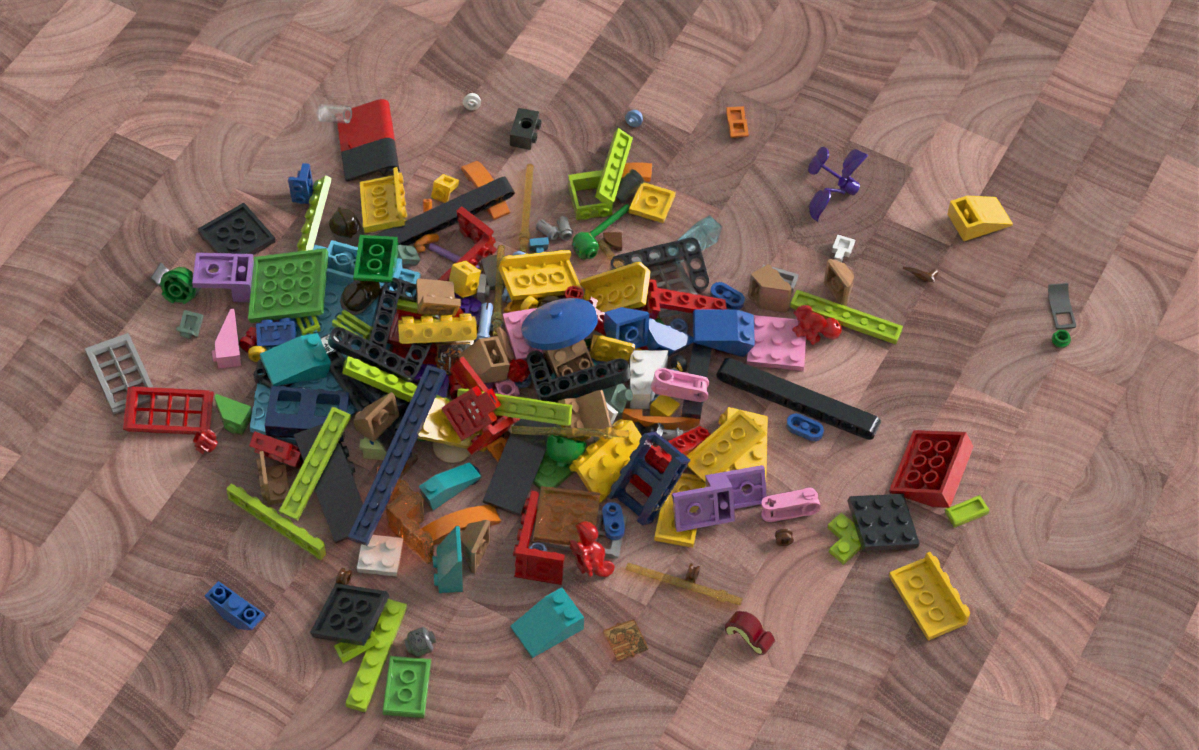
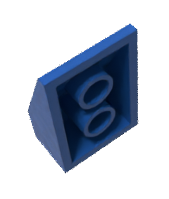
(724, 330)

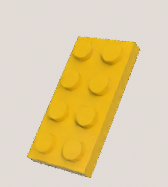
(725, 445)
(665, 527)

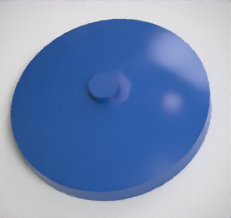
(559, 324)

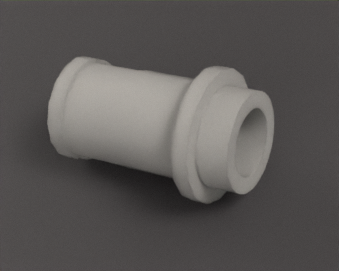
(565, 230)
(550, 231)
(670, 434)

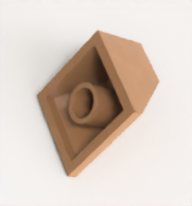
(839, 280)
(377, 417)
(475, 542)

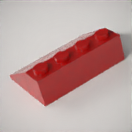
(932, 467)

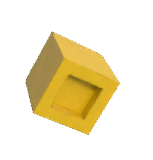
(664, 406)

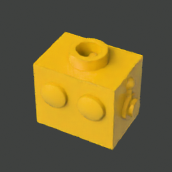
(465, 278)

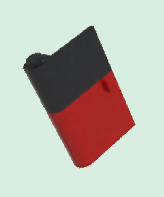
(368, 141)

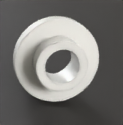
(472, 97)

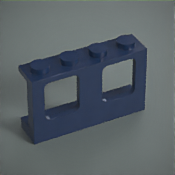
(289, 424)
(661, 483)

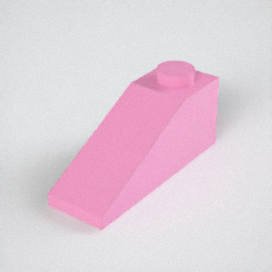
(227, 345)

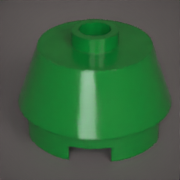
(178, 285)

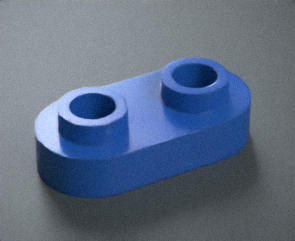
(729, 294)
(805, 427)
(613, 519)

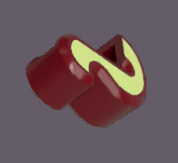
(751, 631)

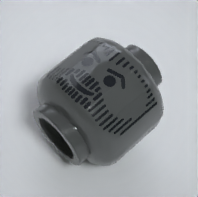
(420, 641)

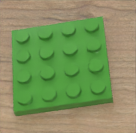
(288, 285)

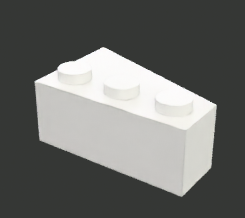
(642, 368)

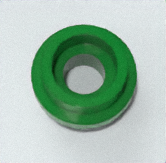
(1061, 334)

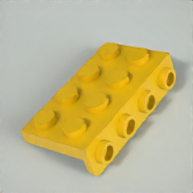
(383, 202)
(538, 274)
(618, 287)
(437, 329)
(439, 429)
(758, 453)
(605, 459)
(930, 596)

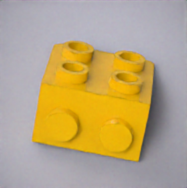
(608, 349)

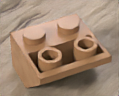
(769, 290)
(487, 359)
(568, 359)

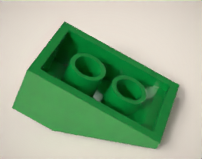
(376, 258)

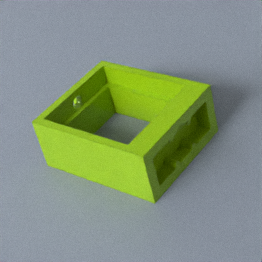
(579, 182)

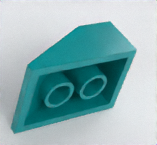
(296, 360)
(449, 563)
(548, 623)

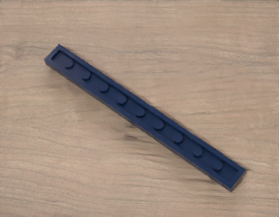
(397, 455)

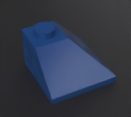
(627, 325)

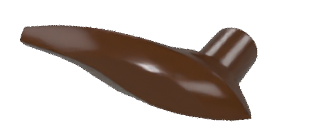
(929, 277)

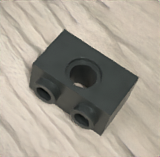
(524, 128)

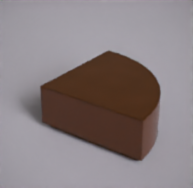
(613, 239)

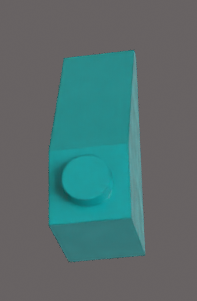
(448, 484)

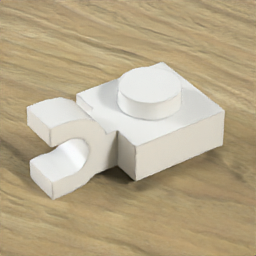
(842, 247)

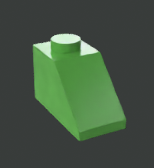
(233, 414)

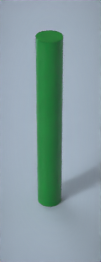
(609, 221)

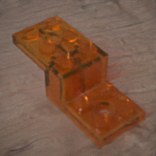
(405, 516)

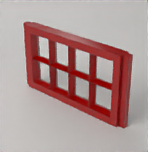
(131, 408)

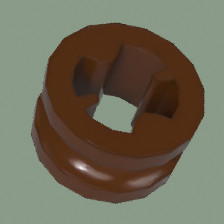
(784, 537)
(692, 573)
(344, 577)

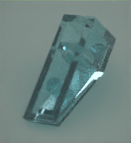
(705, 231)

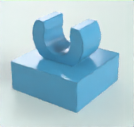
(538, 244)

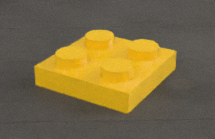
(652, 202)

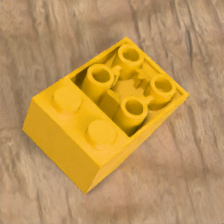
(977, 216)

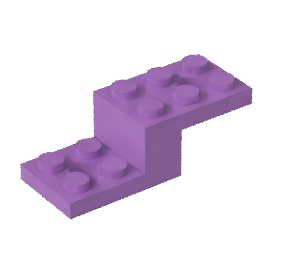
(233, 273)
(719, 498)

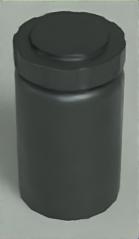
(629, 185)

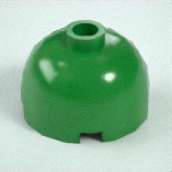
(564, 449)

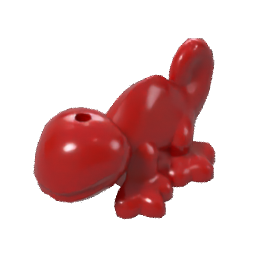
(812, 323)
(590, 553)

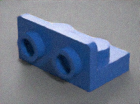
(302, 185)
(275, 333)

